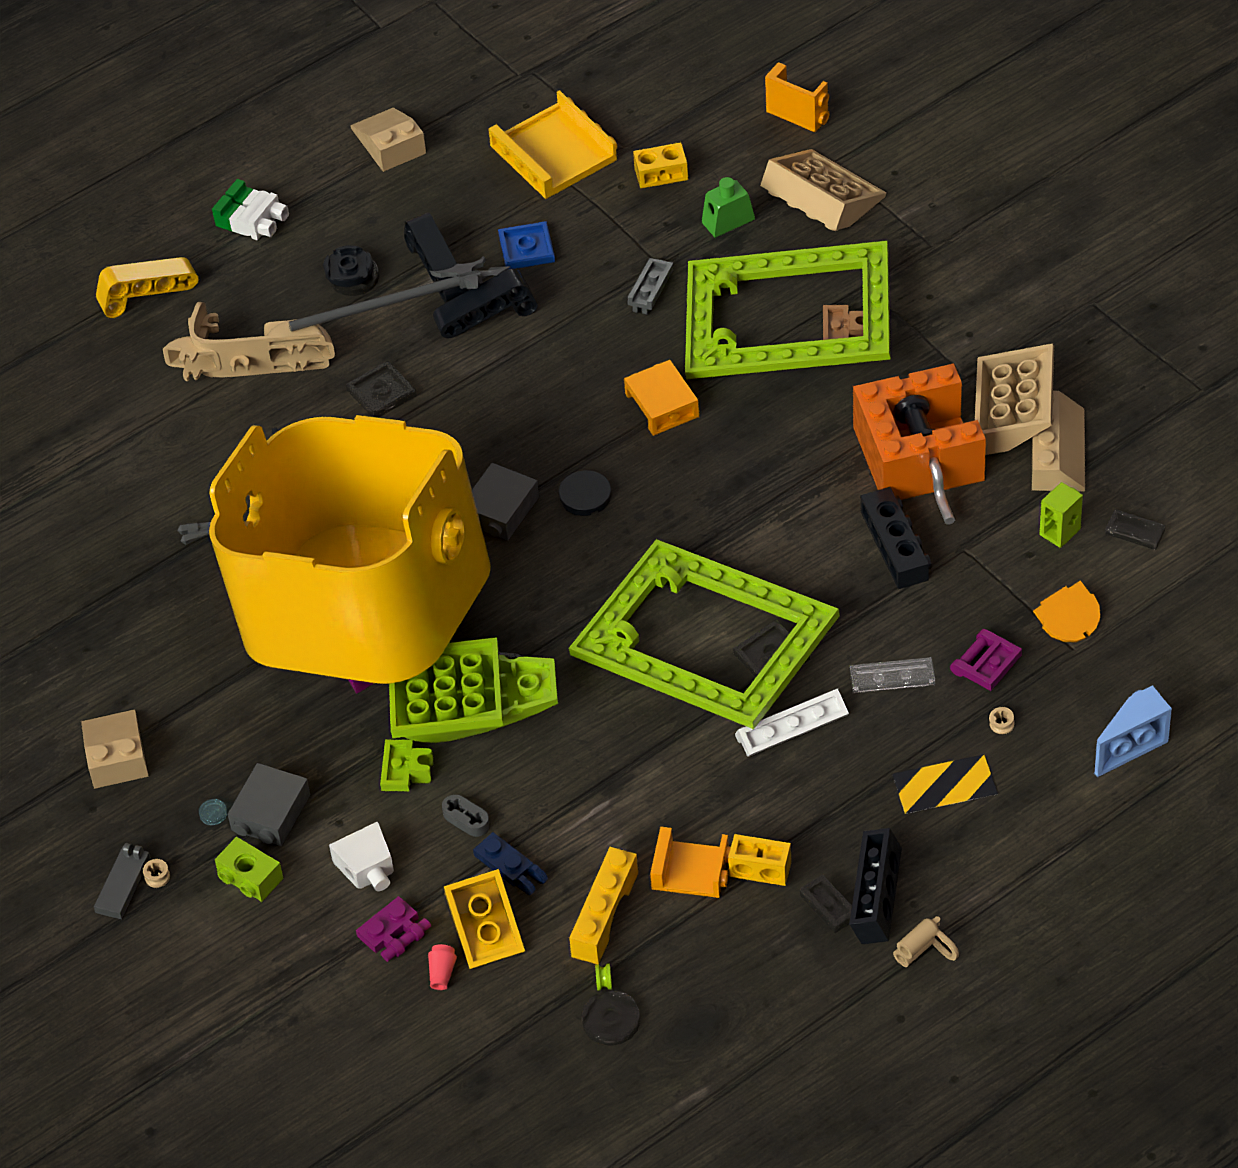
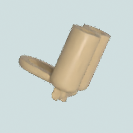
(922, 938)

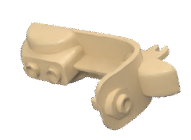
(272, 353)

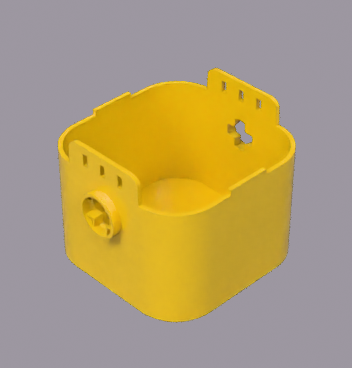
(350, 548)

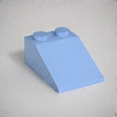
(1134, 730)

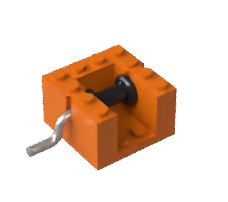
(917, 435)

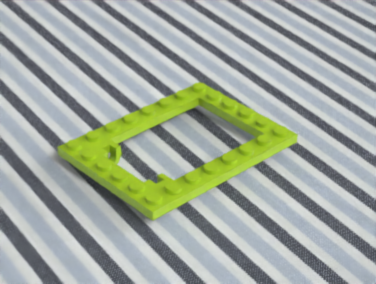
(706, 277)
(605, 647)

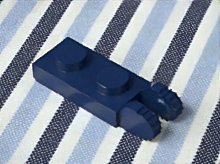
(512, 864)

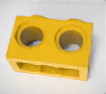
(660, 165)
(759, 859)

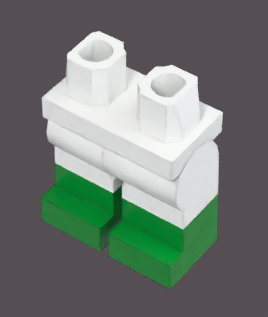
(249, 211)

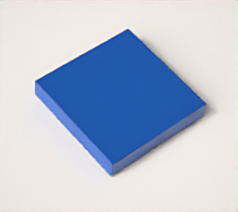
(526, 245)

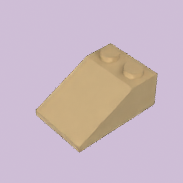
(390, 138)
(114, 749)

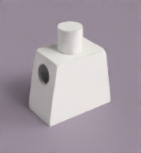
(364, 857)

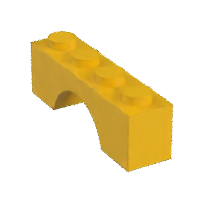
(595, 920)

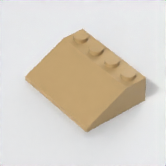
(820, 188)
(1014, 396)

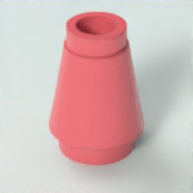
(441, 965)

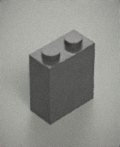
(503, 500)
(269, 804)

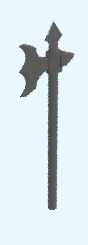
(462, 275)

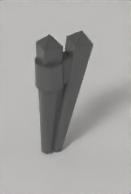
(193, 531)

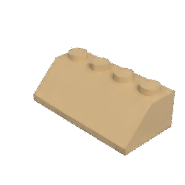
(1060, 449)

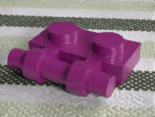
(388, 924)

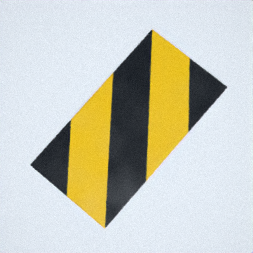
(944, 784)

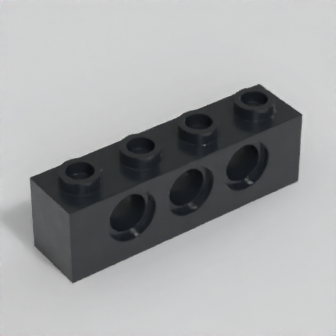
(895, 538)
(875, 886)

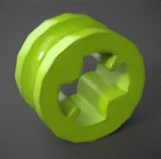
(603, 977)

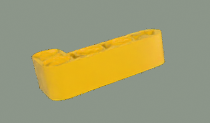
(142, 279)

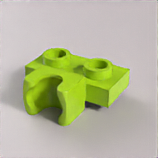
(403, 764)

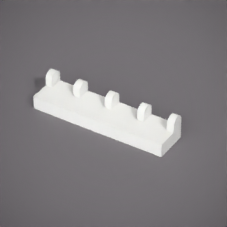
(792, 722)

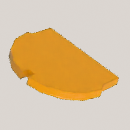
(1069, 613)

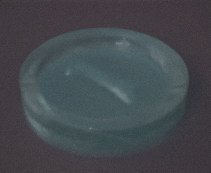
(213, 812)

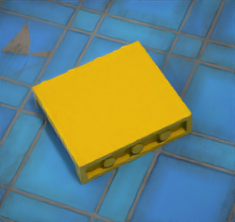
(555, 147)

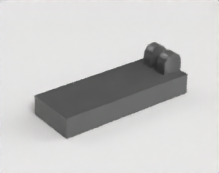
(650, 285)
(122, 881)

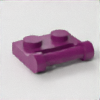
(992, 664)

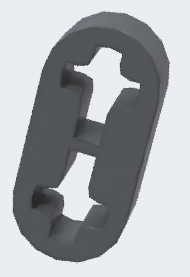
(467, 812)

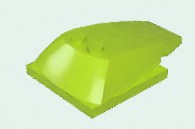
(470, 693)

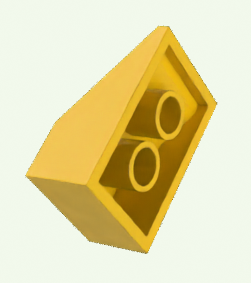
(484, 919)

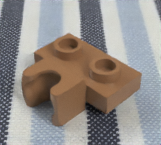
(840, 324)

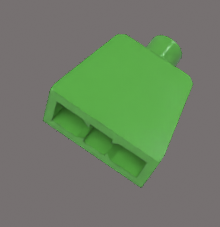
(726, 207)

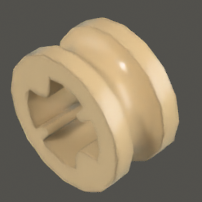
(1001, 712)
(152, 866)

